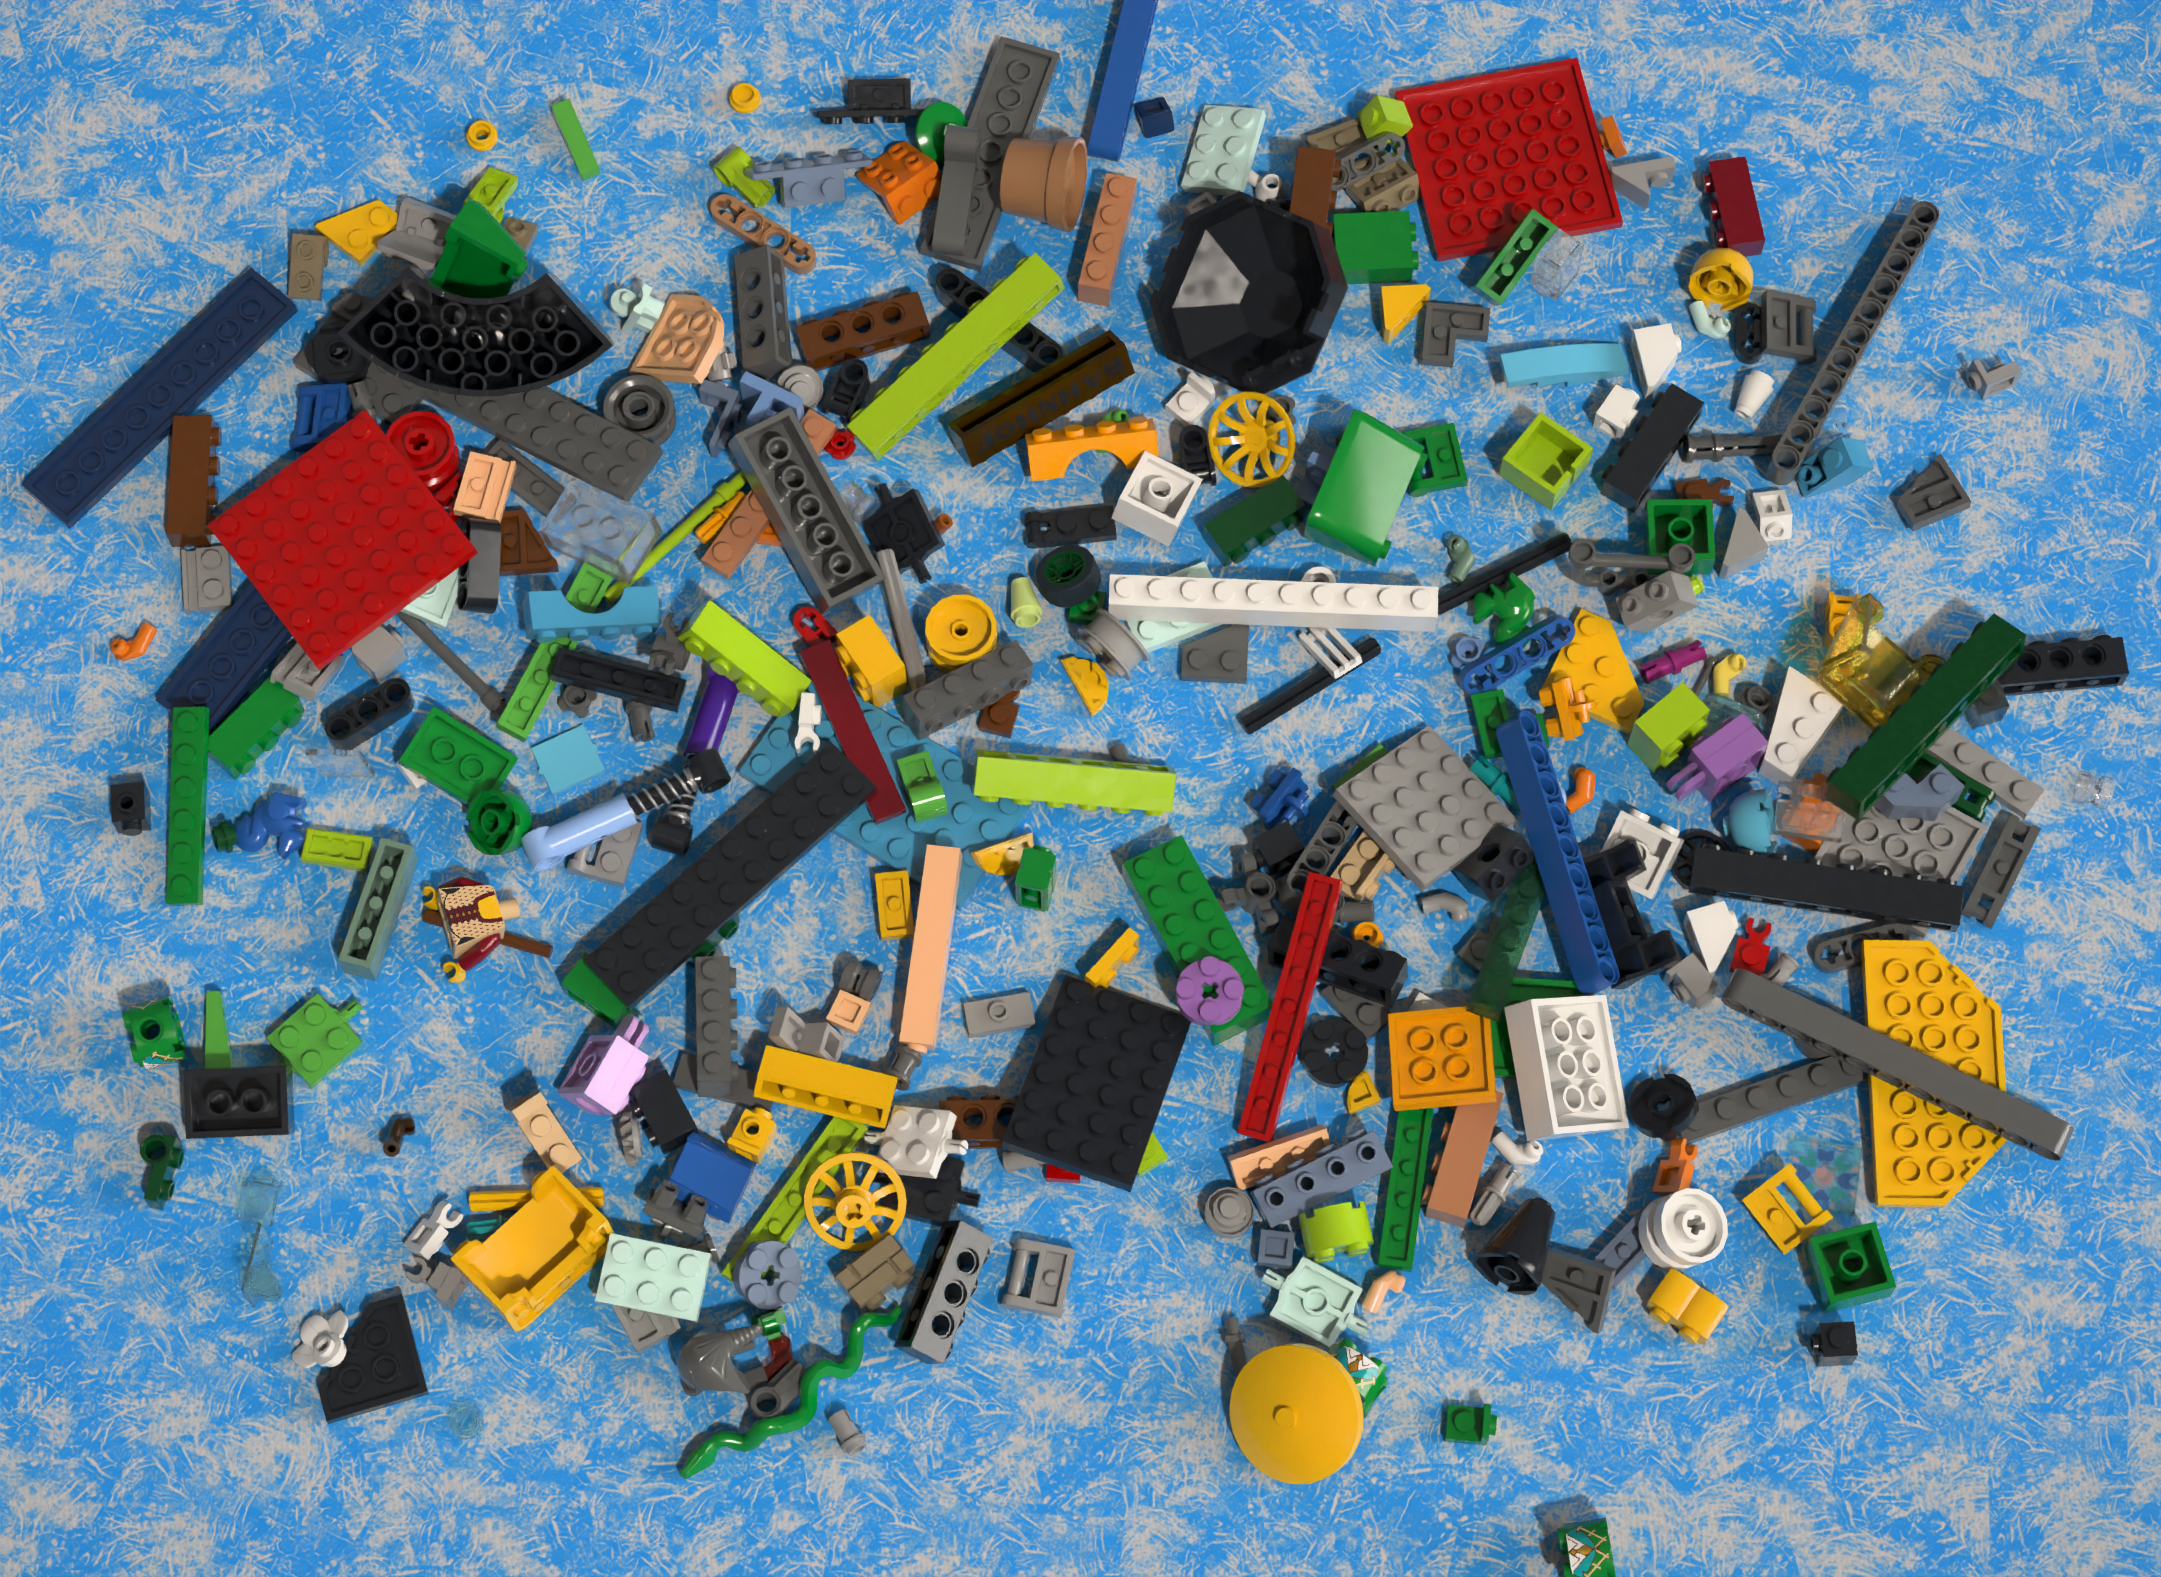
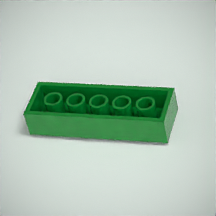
(1193, 926)

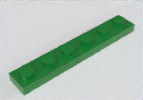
(187, 806)
(1405, 1189)

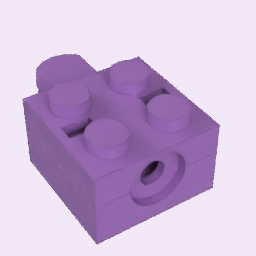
(1720, 759)

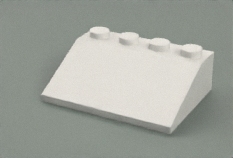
(1566, 1067)

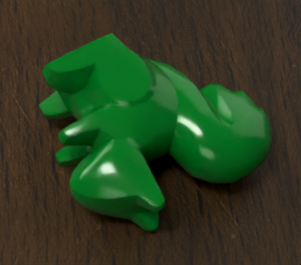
(1512, 606)

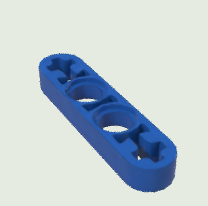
(1514, 650)

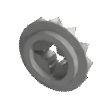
(631, 1138)

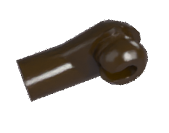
(396, 1135)

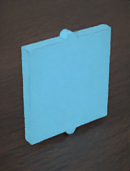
(568, 760)

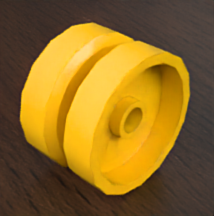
(959, 632)

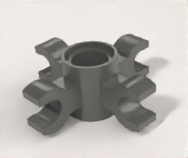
(669, 651)
(1249, 902)

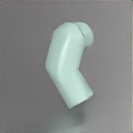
(1706, 325)

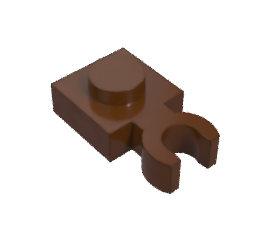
(1700, 490)
(1001, 716)

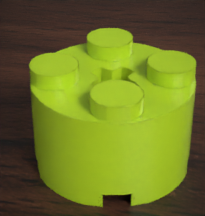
(1335, 1231)

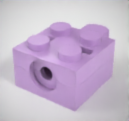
(607, 1069)

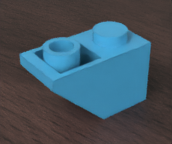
(1834, 467)

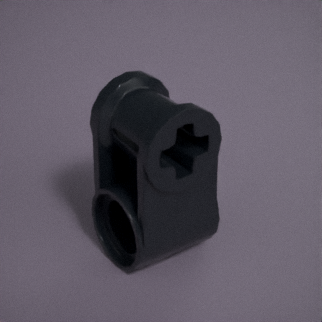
(844, 395)
(1199, 459)

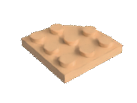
(682, 341)

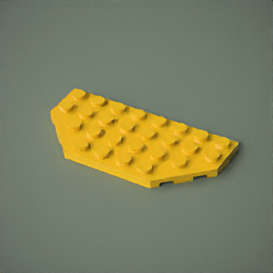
(1936, 1009)

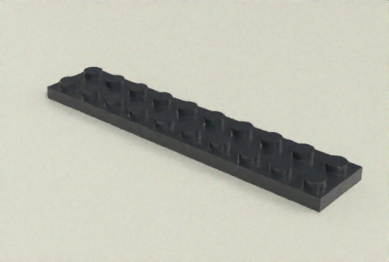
(730, 876)

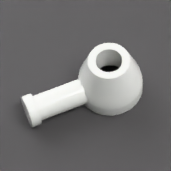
(1262, 191)

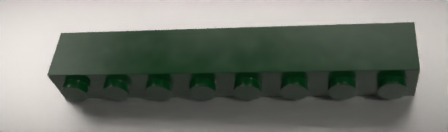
(1925, 716)

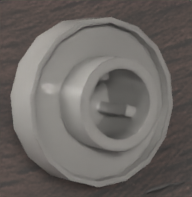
(803, 382)
(1229, 1212)

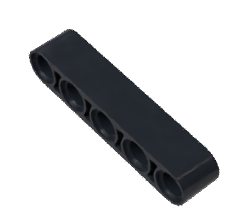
(970, 292)

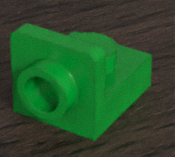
(1470, 1424)

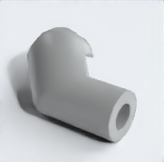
(1448, 902)

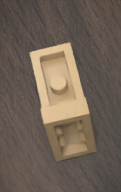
(544, 1131)

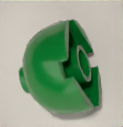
(498, 821)

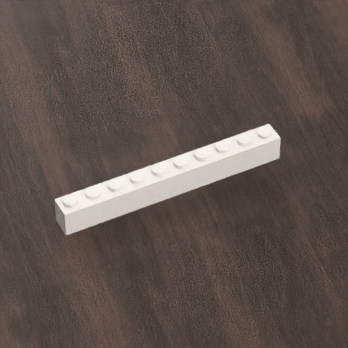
(1273, 603)

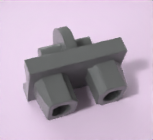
(672, 1214)

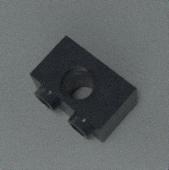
(1495, 863)

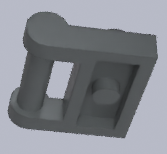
(1779, 326)

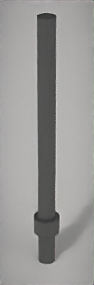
(490, 698)

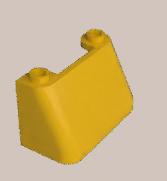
(536, 1251)

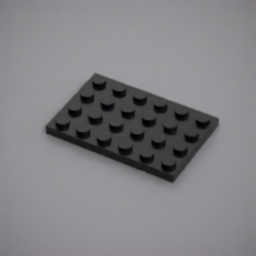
(1096, 1083)

